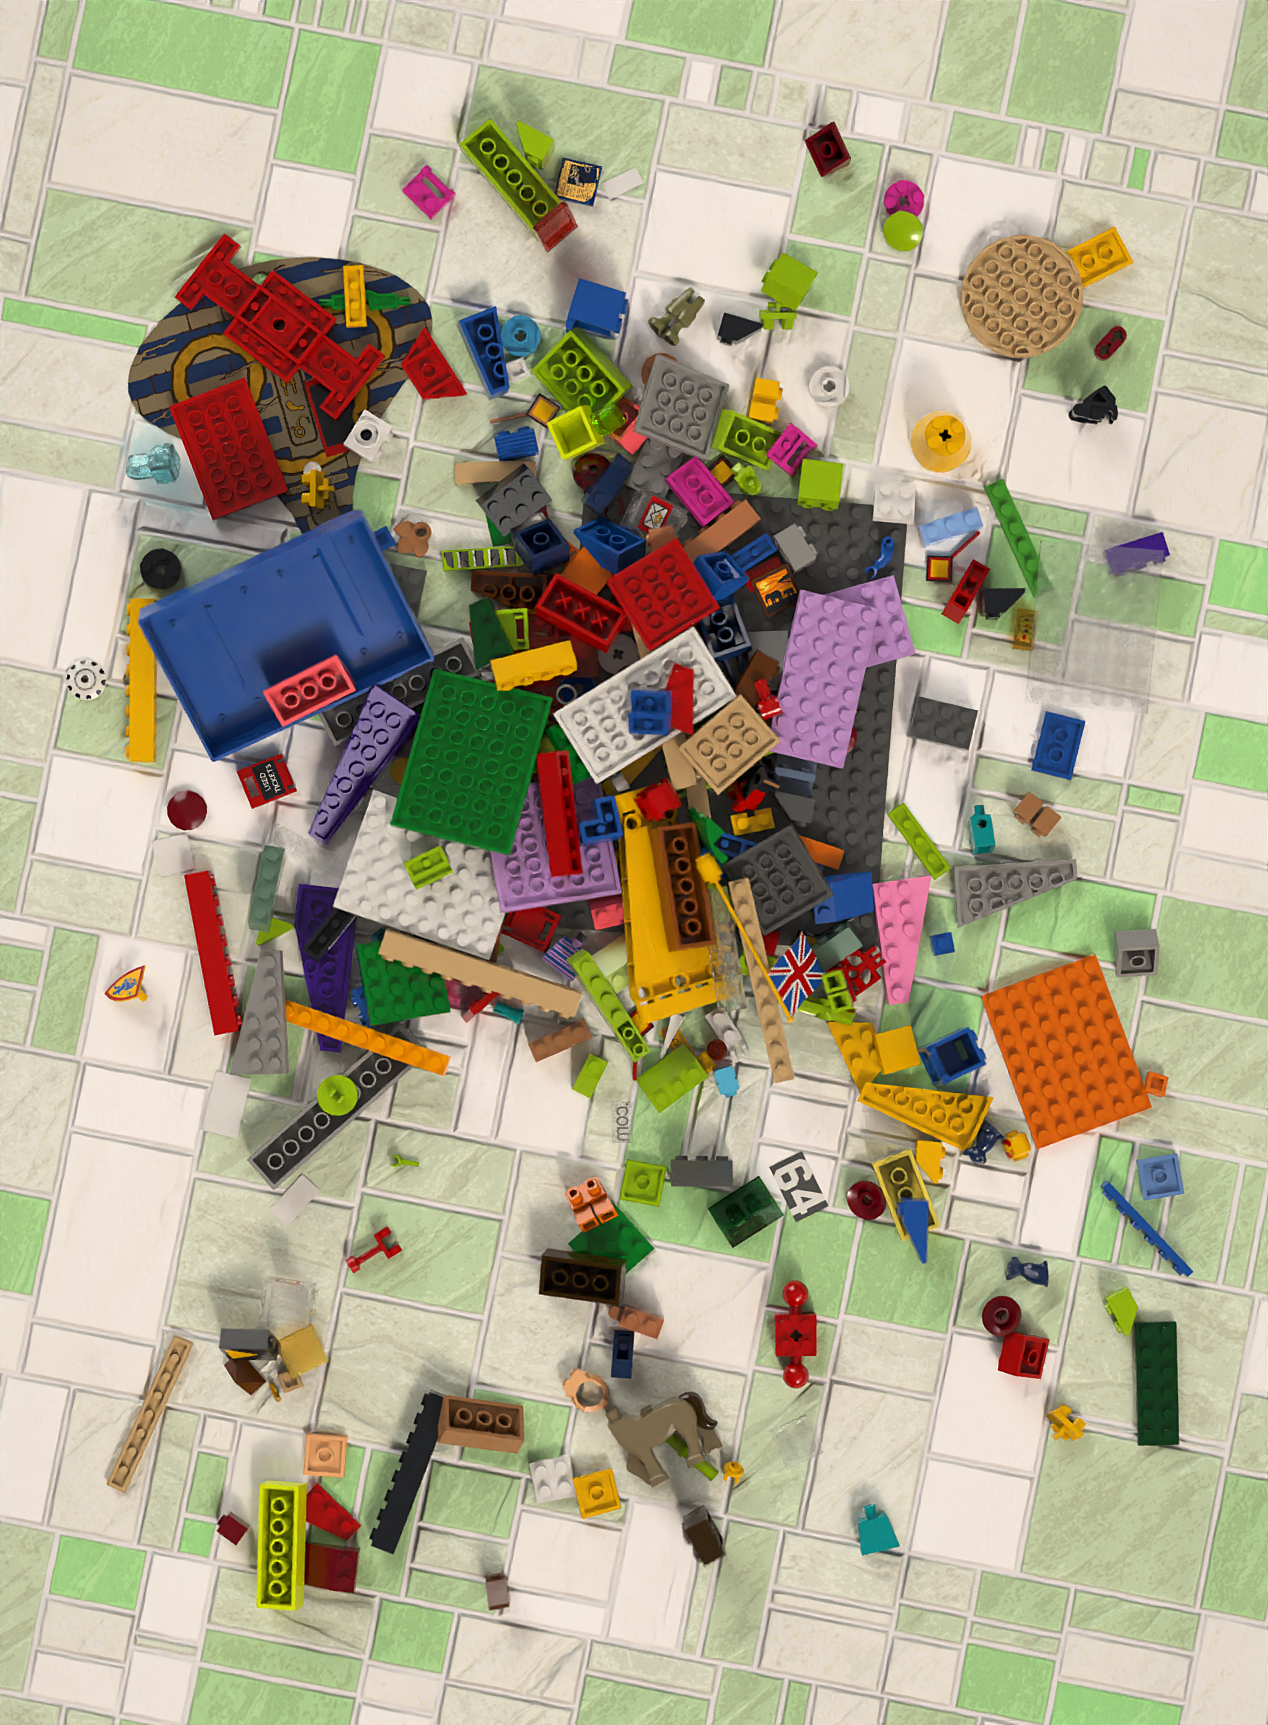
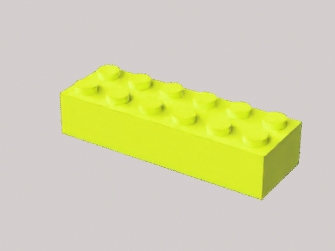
(281, 1545)

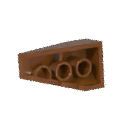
(511, 588)

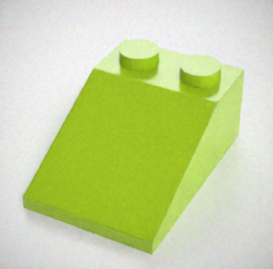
(744, 439)

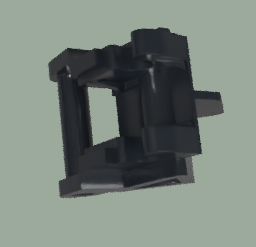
(1095, 408)

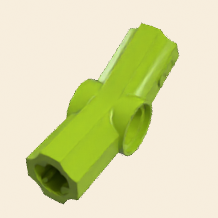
(822, 1009)

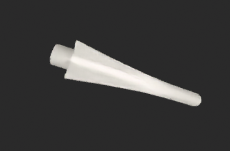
(674, 1023)

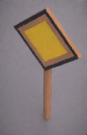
(541, 411)

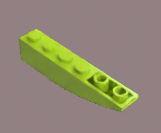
(608, 1004)

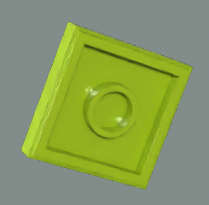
(643, 1182)

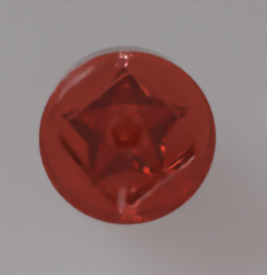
(717, 1049)

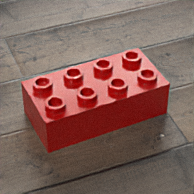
(581, 613)

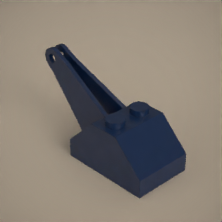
(726, 634)

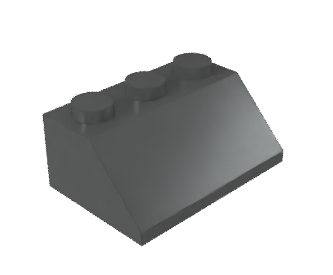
(701, 1172)

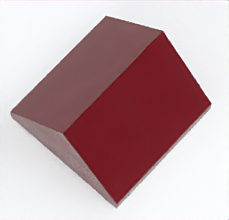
(828, 150)

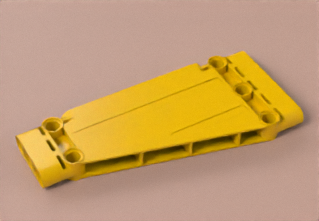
(647, 950)

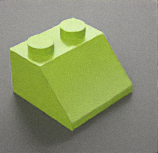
(535, 145)

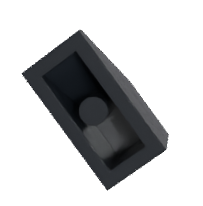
(737, 329)

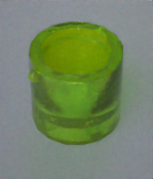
(607, 419)

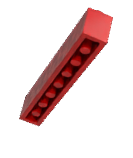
(212, 952)

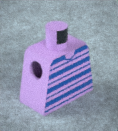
(561, 951)

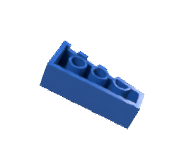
(486, 350)

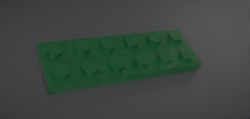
(1156, 1383)

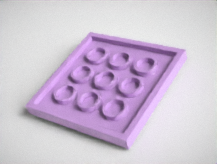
(891, 632)

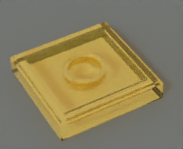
(302, 1352)

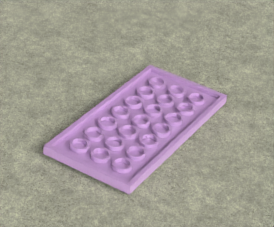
(822, 678)

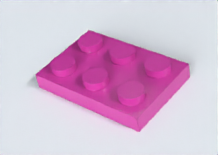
(699, 491)

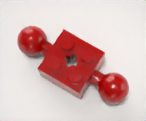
(795, 1294)

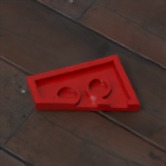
(682, 690)
(329, 1514)

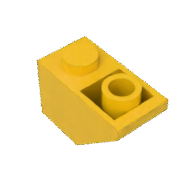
(928, 1157)

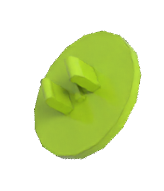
(337, 1095)

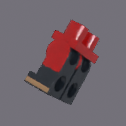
(753, 785)

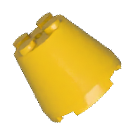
(930, 449)

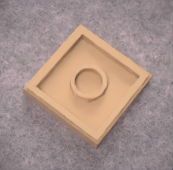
(325, 1455)

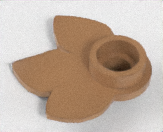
(410, 540)

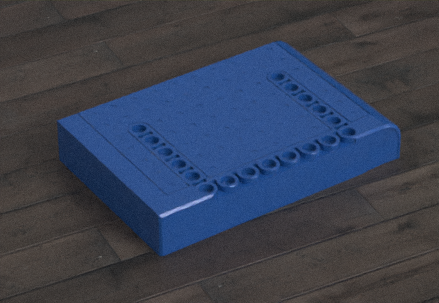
(277, 618)

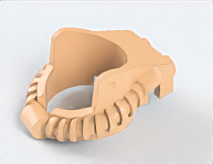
(577, 1378)

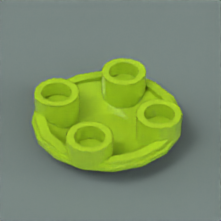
(903, 231)

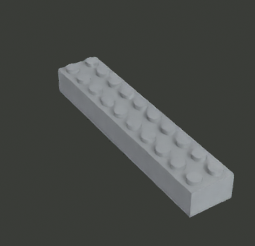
(315, 1128)

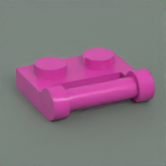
(424, 197)
(787, 445)

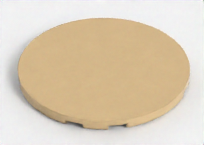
(1021, 296)

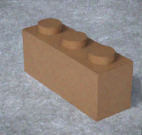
(560, 1040)

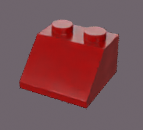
(1023, 1355)

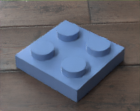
(1160, 1176)

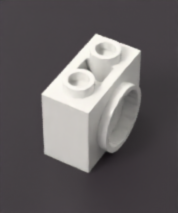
(369, 449)

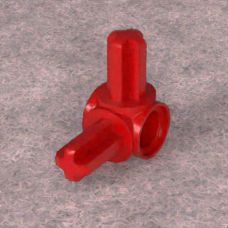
(768, 703)

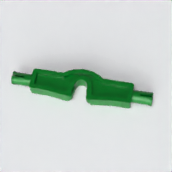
(376, 301)

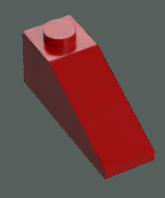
(965, 591)

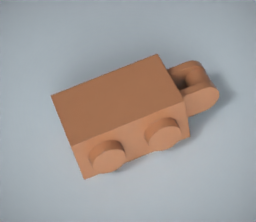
(637, 1320)

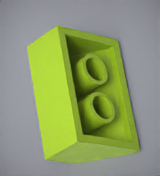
(672, 1078)

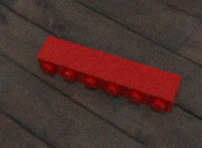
(559, 814)

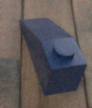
(607, 484)

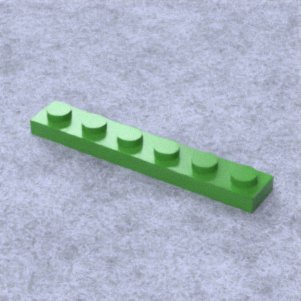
(1014, 531)

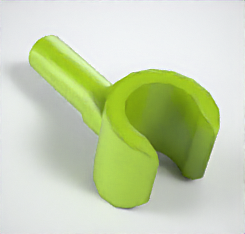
(404, 1162)

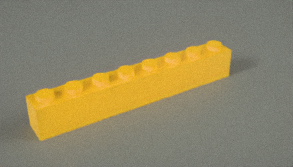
(142, 689)

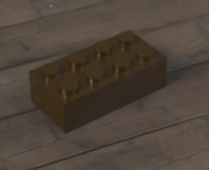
(582, 1276)
(703, 1535)

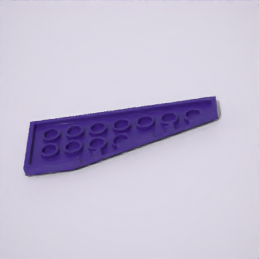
(329, 978)

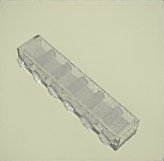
(725, 956)

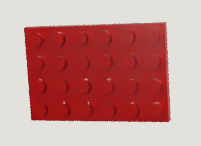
(228, 449)

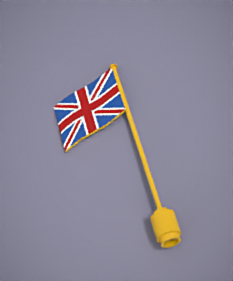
(794, 973)

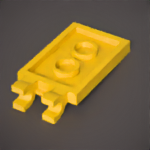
(1100, 257)

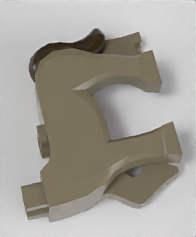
(655, 1425)

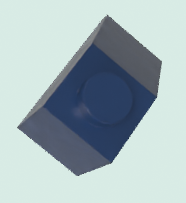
(622, 1354)

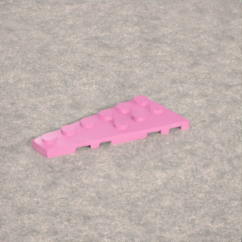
(899, 923)

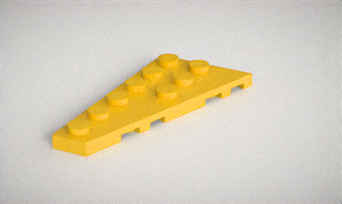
(941, 1114)

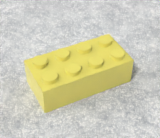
(901, 1178)

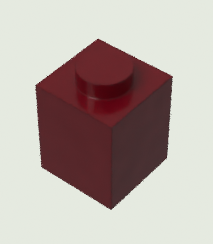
(232, 1527)

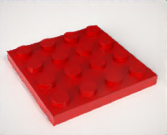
(662, 594)

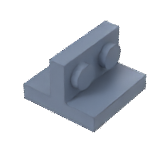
(795, 775)

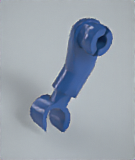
(886, 554)

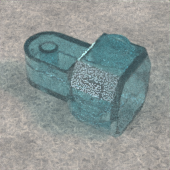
(160, 463)

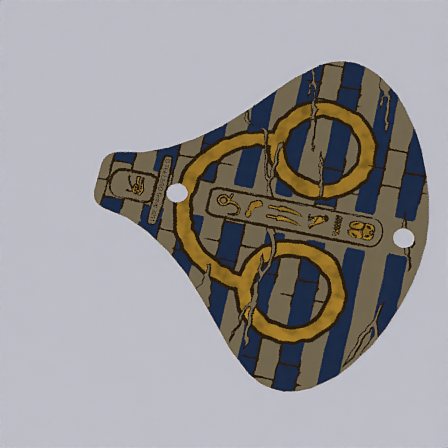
(192, 356)

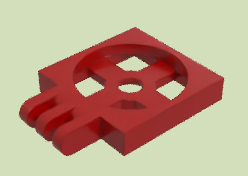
(868, 962)

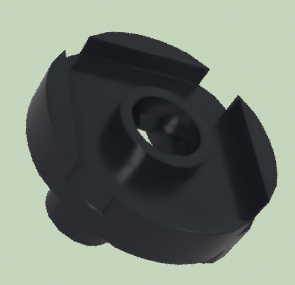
(158, 580)

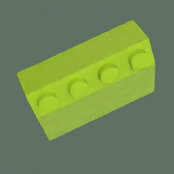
(581, 373)

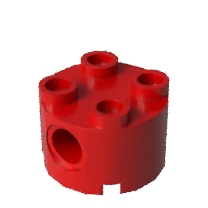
(657, 799)

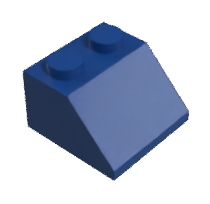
(720, 573)

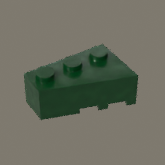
(488, 634)

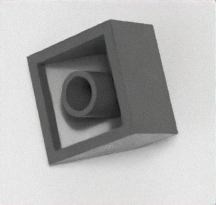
(796, 808)

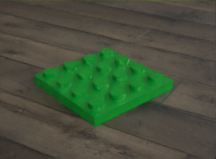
(398, 991)

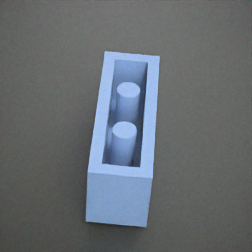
(950, 527)

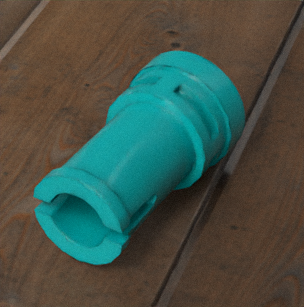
(513, 1013)

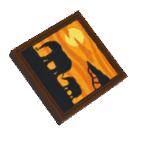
(776, 589)

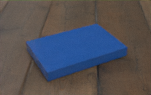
(1058, 745)

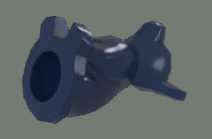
(986, 1140)
(1032, 1272)

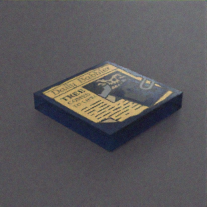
(578, 182)

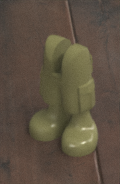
(679, 310)

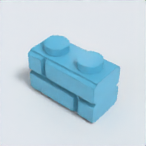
(726, 1080)

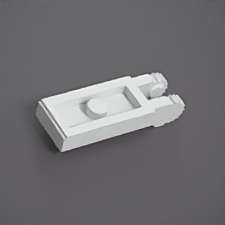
(726, 1032)

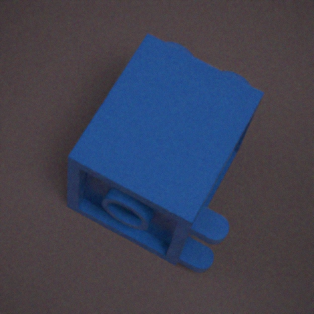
(597, 309)
(944, 1061)

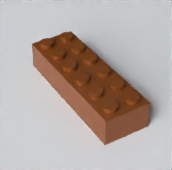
(681, 887)

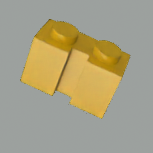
(764, 401)
(744, 825)

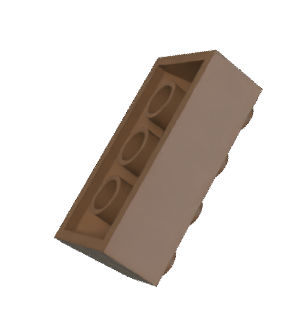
(481, 1424)

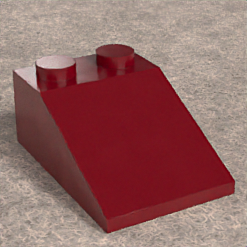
(331, 1566)

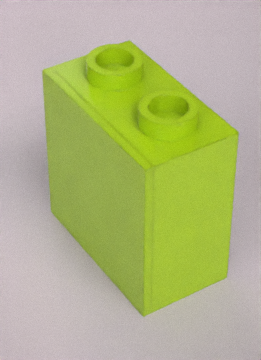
(788, 281)
(820, 484)

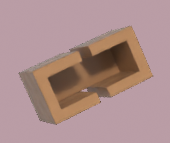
(1043, 822)

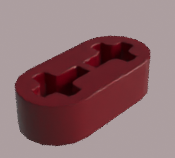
(1113, 346)

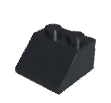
(997, 601)

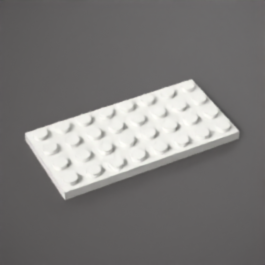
(599, 719)

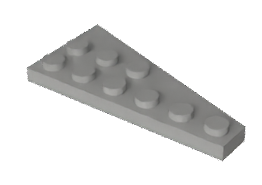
(994, 887)
(263, 1033)

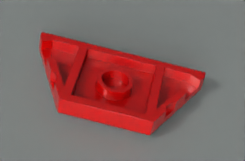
(430, 370)

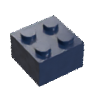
(541, 546)

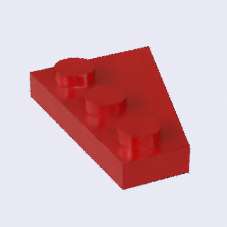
(476, 1005)

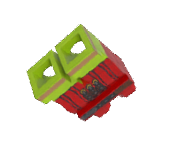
(840, 987)

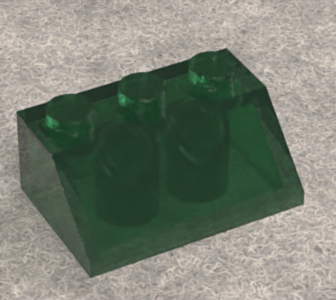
(745, 1211)

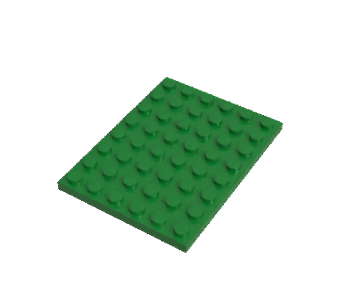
(471, 762)

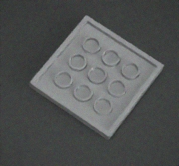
(681, 407)

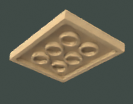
(729, 744)

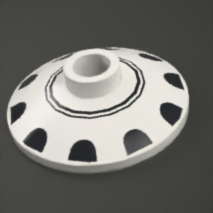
(95, 684)

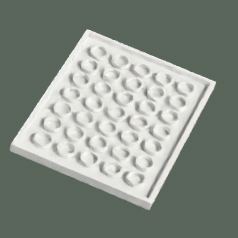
(452, 911)

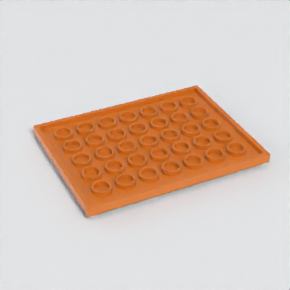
(1066, 1051)

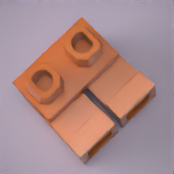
(587, 1195)

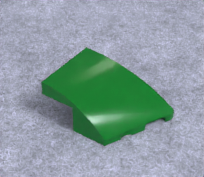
(707, 833)

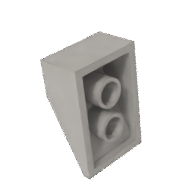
(773, 644)

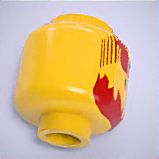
(1016, 1145)

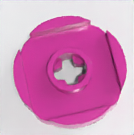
(904, 189)

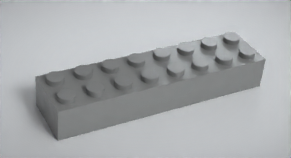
(409, 688)

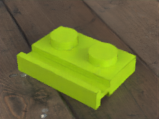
(428, 867)

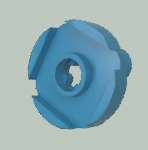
(512, 328)

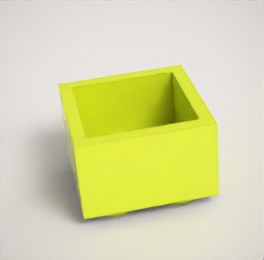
(575, 433)

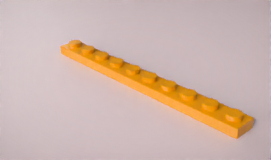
(367, 1038)

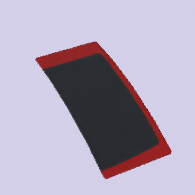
(332, 432)

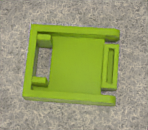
(508, 619)

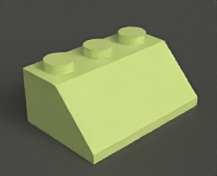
(613, 963)

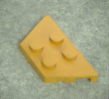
(857, 1050)

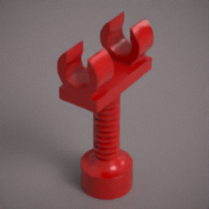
(355, 1262)

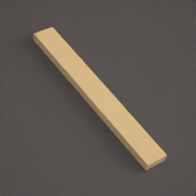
(149, 1413)

